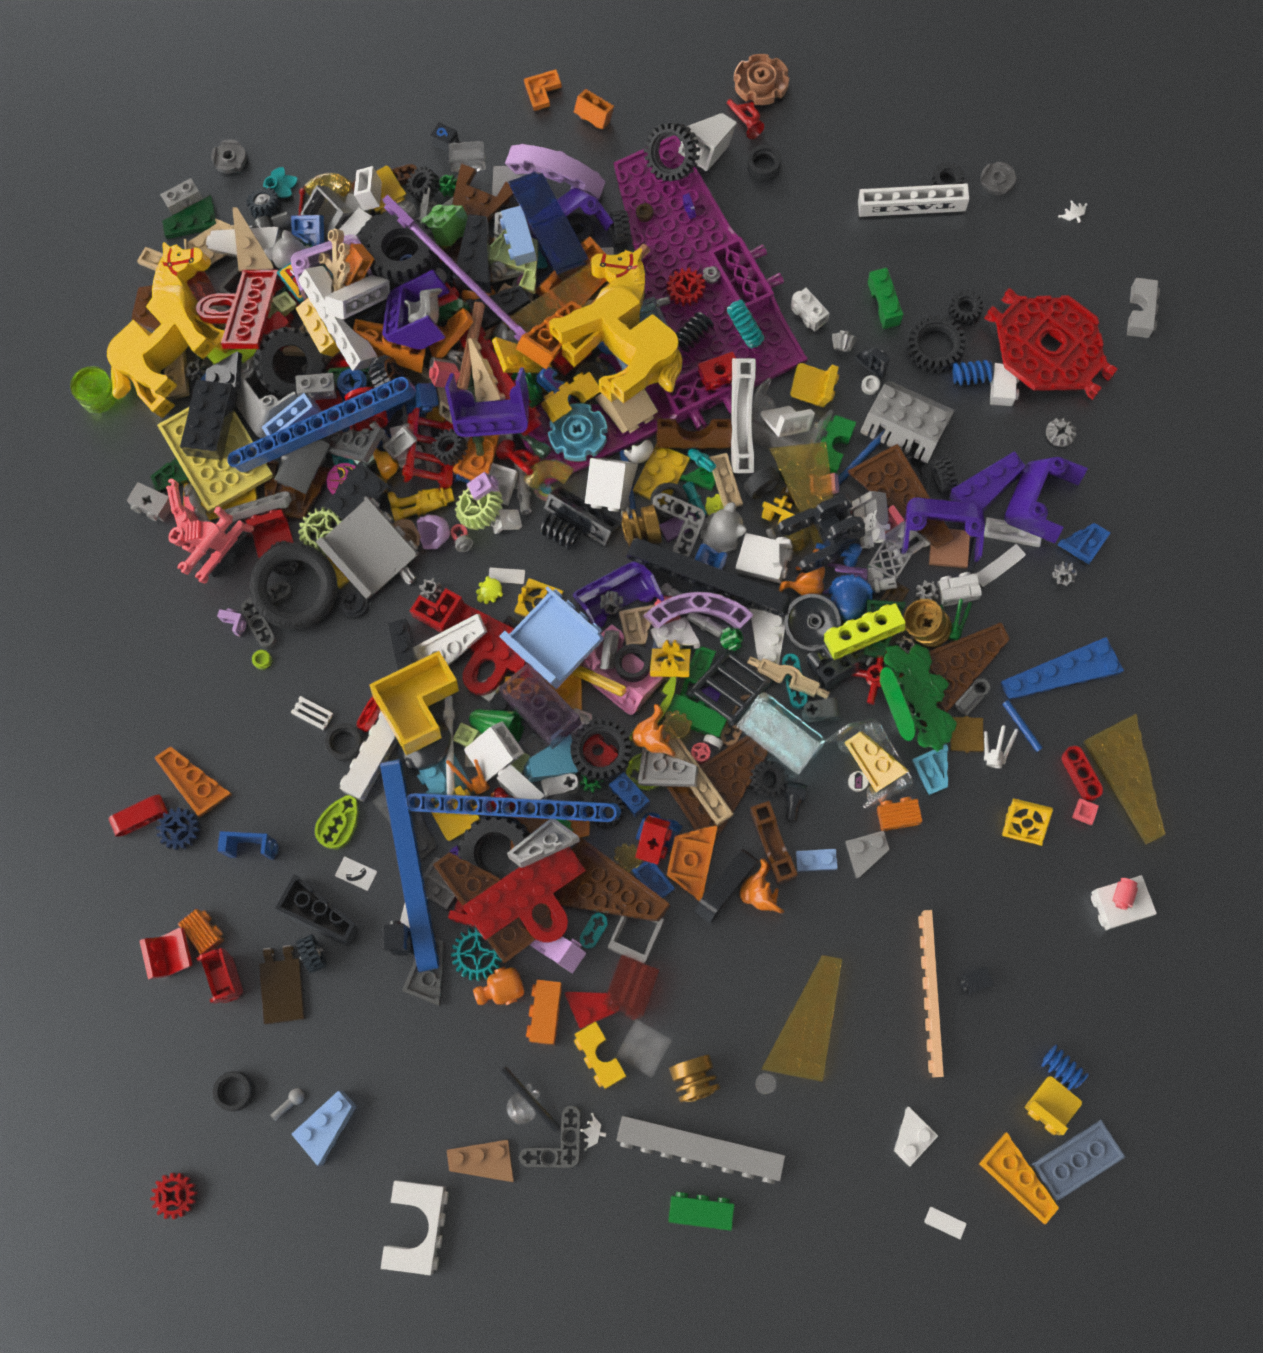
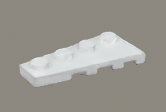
(454, 640)

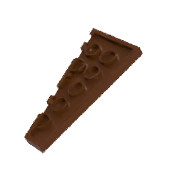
(893, 475)

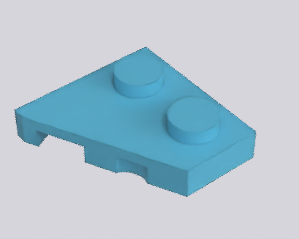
(933, 769)

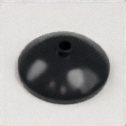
(800, 623)
(430, 754)

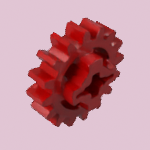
(694, 283)
(167, 1202)

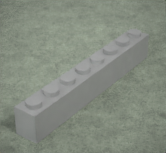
(700, 1148)

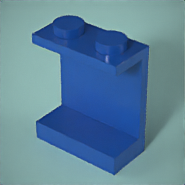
(229, 841)

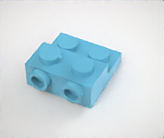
(436, 777)

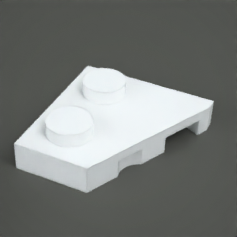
(675, 630)

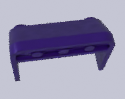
(570, 202)
(396, 324)
(488, 417)
(921, 509)
(1025, 511)
(630, 581)

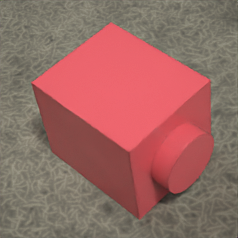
(440, 373)

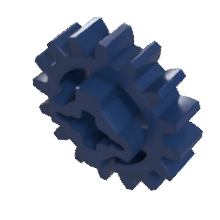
(169, 825)

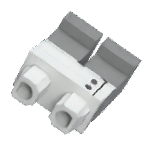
(874, 511)

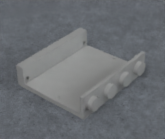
(368, 547)

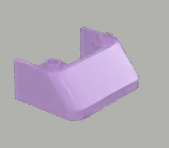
(309, 258)

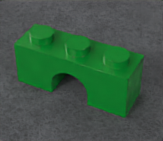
(883, 289)
(839, 431)

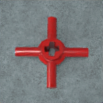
(873, 682)

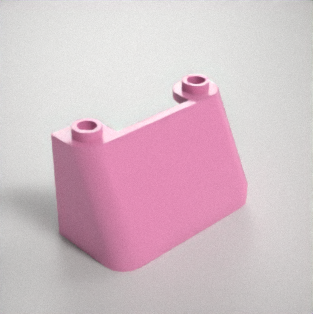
(636, 692)

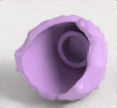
(433, 531)

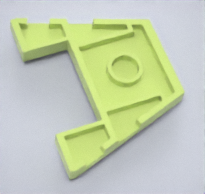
(500, 253)

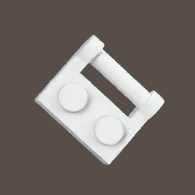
(896, 535)

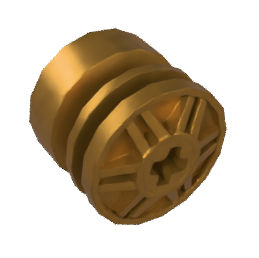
(641, 527)
(920, 617)
(694, 1078)

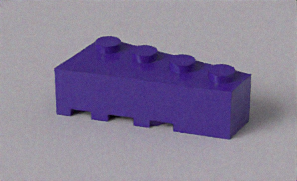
(989, 483)

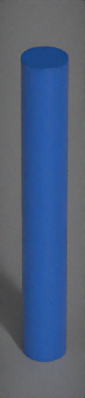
(1022, 725)

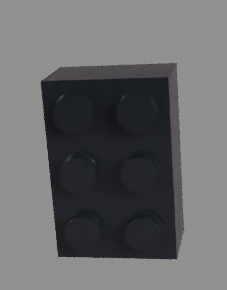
(360, 483)

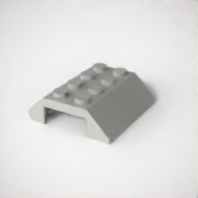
(908, 418)

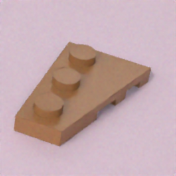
(483, 1160)

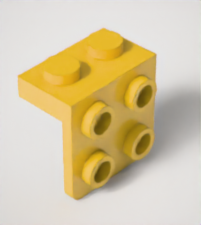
(389, 187)
(814, 384)
(454, 824)
(1053, 1106)

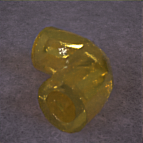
(333, 180)
(548, 469)

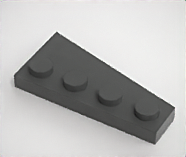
(354, 444)
(424, 839)

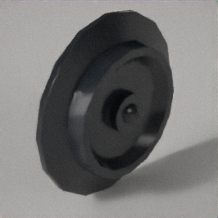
(597, 367)

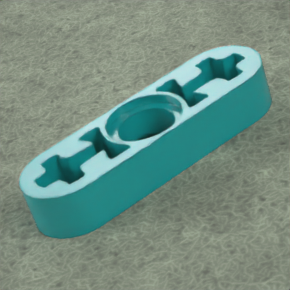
(792, 695)

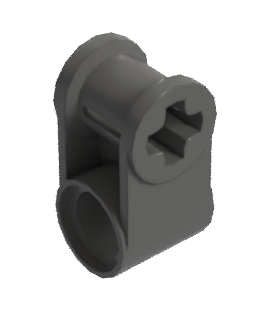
(824, 710)

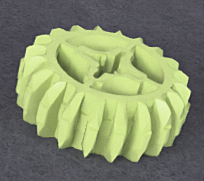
(478, 513)
(310, 525)

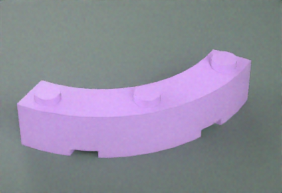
(555, 166)
(699, 602)
(562, 951)

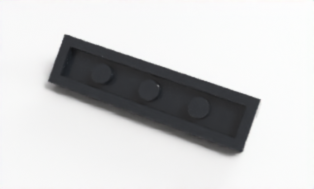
(581, 516)

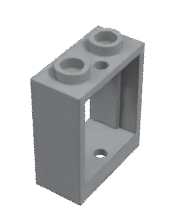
(625, 951)

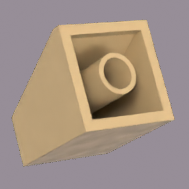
(630, 413)

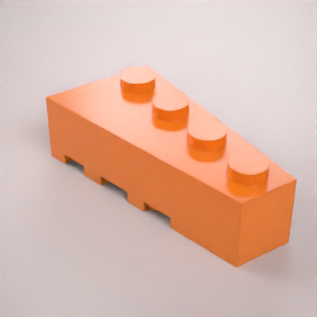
(539, 343)
(403, 355)

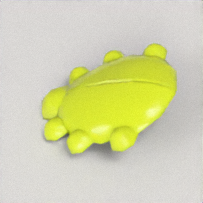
(713, 504)
(489, 590)

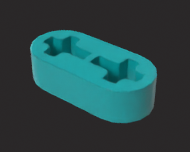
(590, 928)

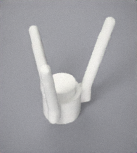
(996, 757)

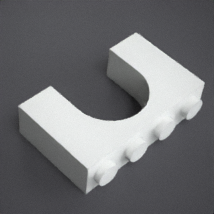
(421, 1258)

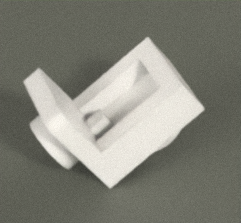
(506, 521)
(775, 554)

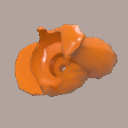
(806, 582)
(650, 735)
(757, 891)

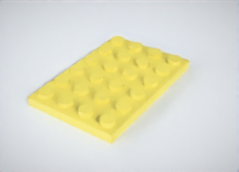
(215, 479)

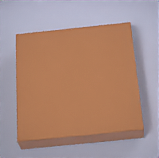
(952, 554)

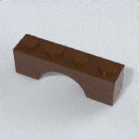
(715, 435)
(772, 842)

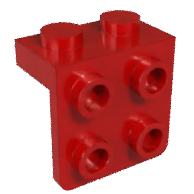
(269, 529)

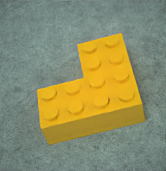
(406, 698)

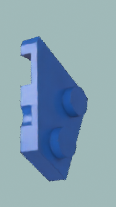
(308, 228)
(1085, 542)

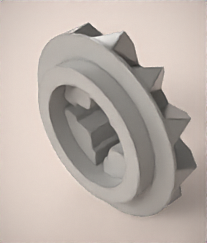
(1063, 439)

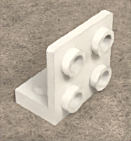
(787, 421)

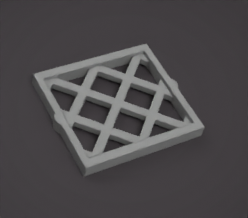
(883, 570)

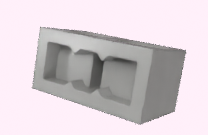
(317, 386)

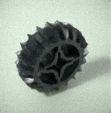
(384, 370)

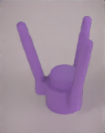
(857, 571)

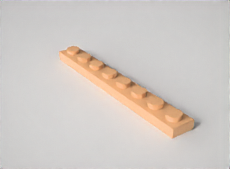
(931, 1003)

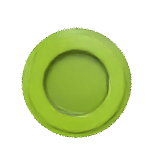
(261, 659)

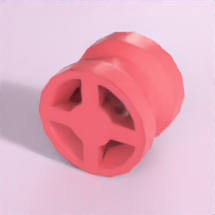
(701, 749)

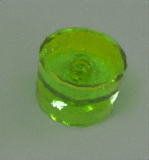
(93, 389)

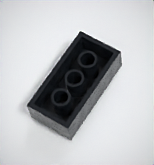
(209, 419)

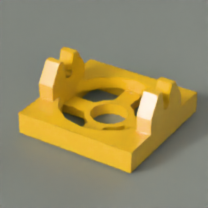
(530, 586)
(677, 668)
(1035, 838)

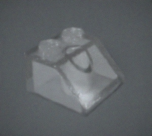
(644, 1048)

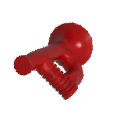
(753, 124)
(506, 450)

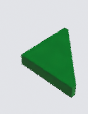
(700, 478)

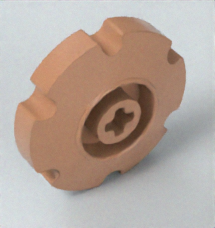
(761, 79)

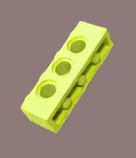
(839, 647)

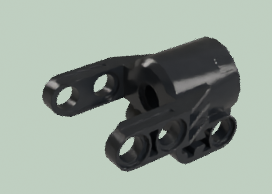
(835, 528)

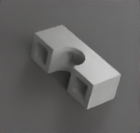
(1145, 294)

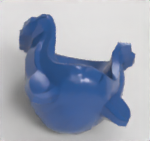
(850, 596)

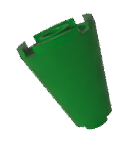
(484, 719)

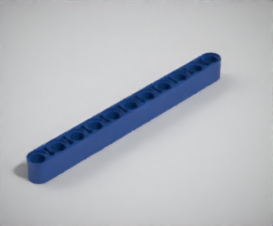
(327, 418)
(502, 808)
(409, 866)

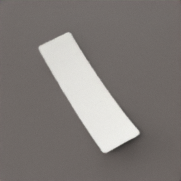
(1000, 565)

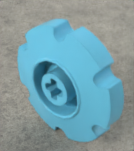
(579, 444)

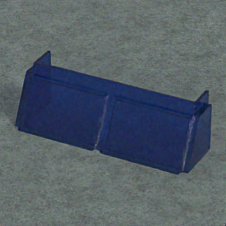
(549, 224)

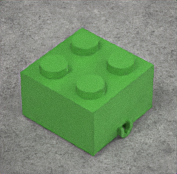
(446, 223)

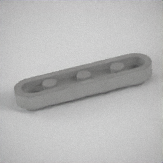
(262, 505)

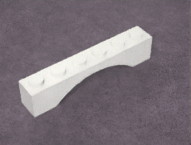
(353, 347)
(742, 391)

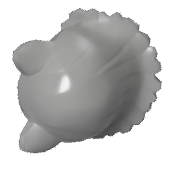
(284, 249)
(426, 306)
(723, 529)

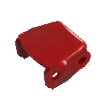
(221, 976)

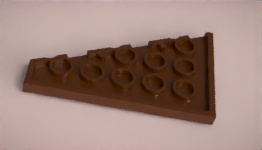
(964, 661)
(729, 775)
(468, 882)
(609, 888)

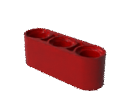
(1082, 764)
(138, 815)

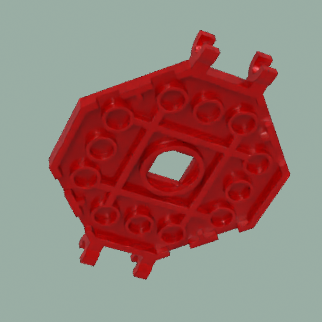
(1067, 321)

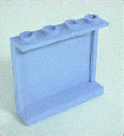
(554, 638)

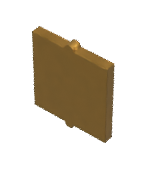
(968, 735)

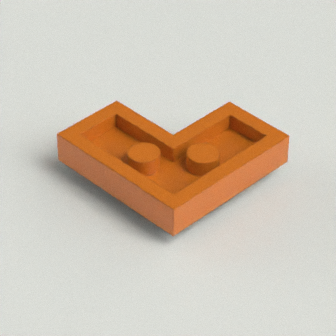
(539, 85)

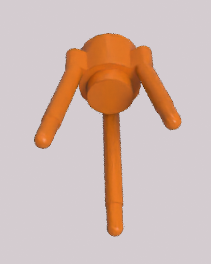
(478, 783)

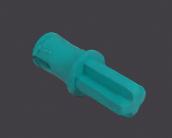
(701, 459)
(693, 497)

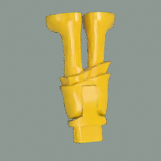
(425, 502)

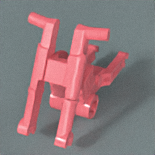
(199, 536)

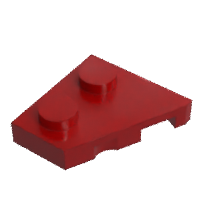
(587, 1007)

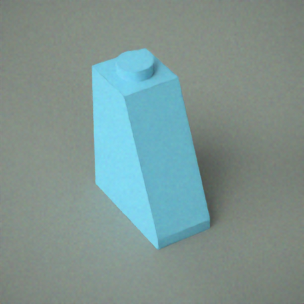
(551, 762)

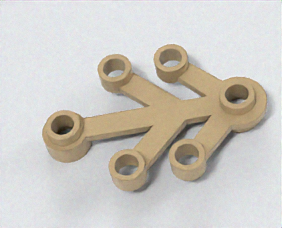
(338, 265)

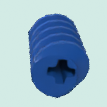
(972, 371)
(1064, 1068)

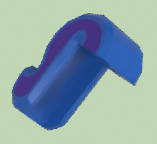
(547, 380)

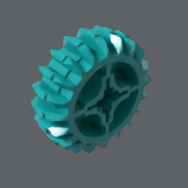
(745, 324)
(460, 954)

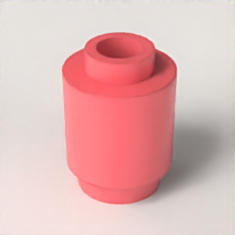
(1125, 893)

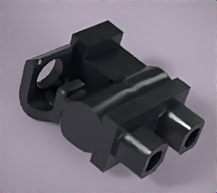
(836, 669)

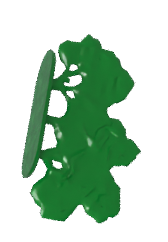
(922, 691)

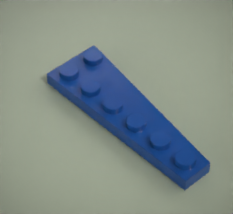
(1078, 666)

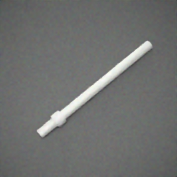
(449, 716)

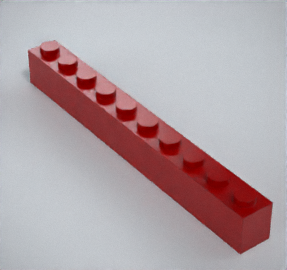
(505, 381)

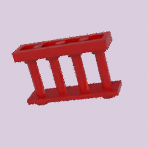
(446, 475)

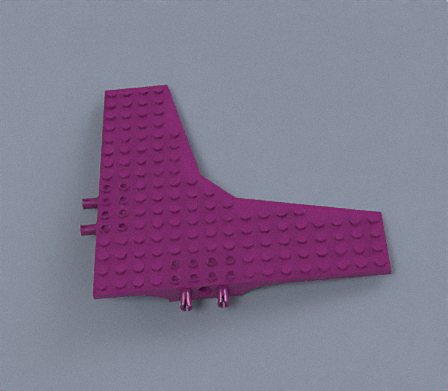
(697, 244)

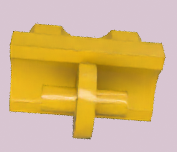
(769, 509)

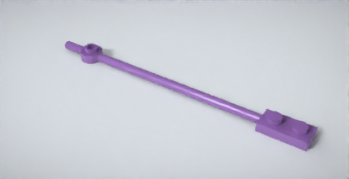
(406, 221)

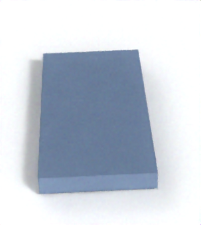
(1078, 1160)

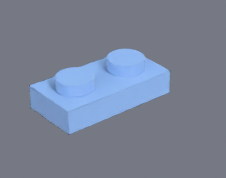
(816, 860)

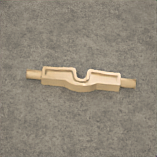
(798, 681)

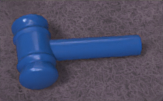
(851, 555)

